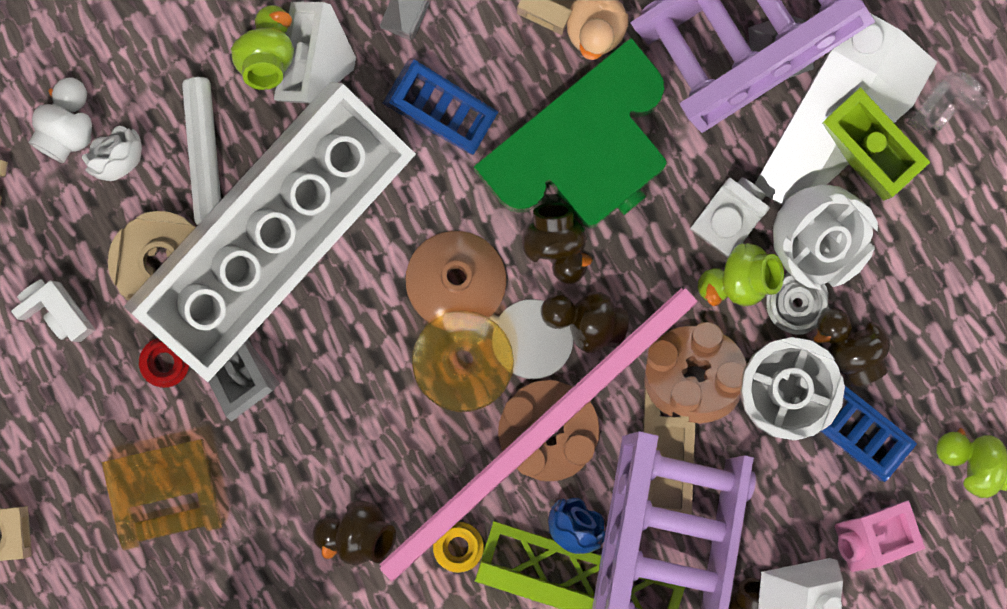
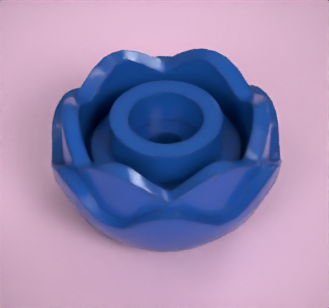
(575, 526)

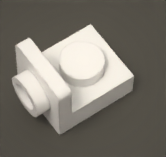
(731, 215)
(64, 314)

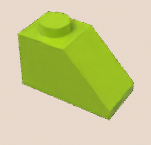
(874, 145)

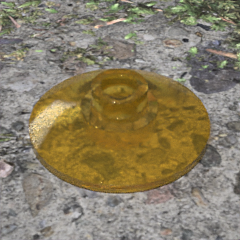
(456, 387)

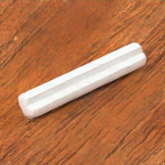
(201, 146)

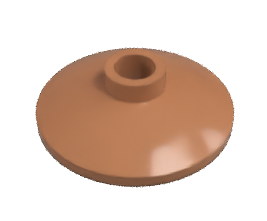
(428, 270)

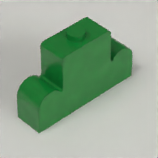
(585, 144)

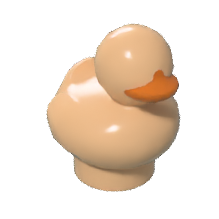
(597, 26)

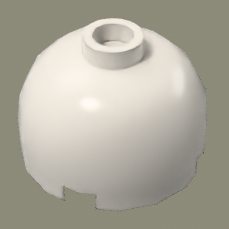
(824, 235)
(792, 388)

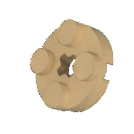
(137, 242)

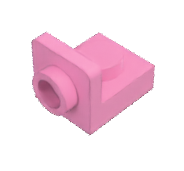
(879, 537)

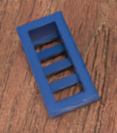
(450, 91)
(894, 457)

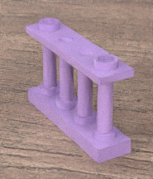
(752, 71)
(633, 513)

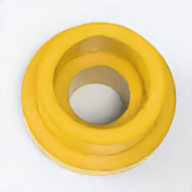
(465, 562)

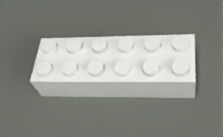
(270, 230)

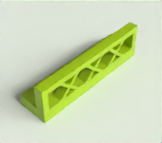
(540, 589)

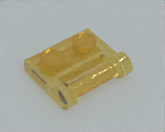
(158, 477)

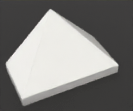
(319, 53)

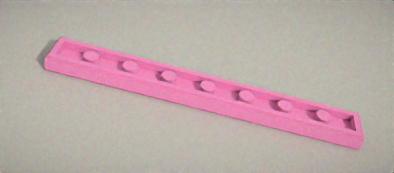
(537, 434)

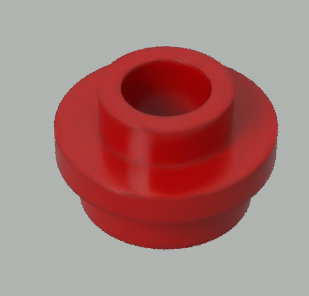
(148, 367)

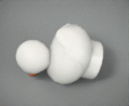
(56, 127)

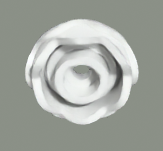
(114, 155)
(795, 319)

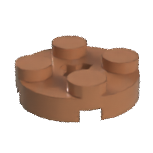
(699, 347)
(573, 446)

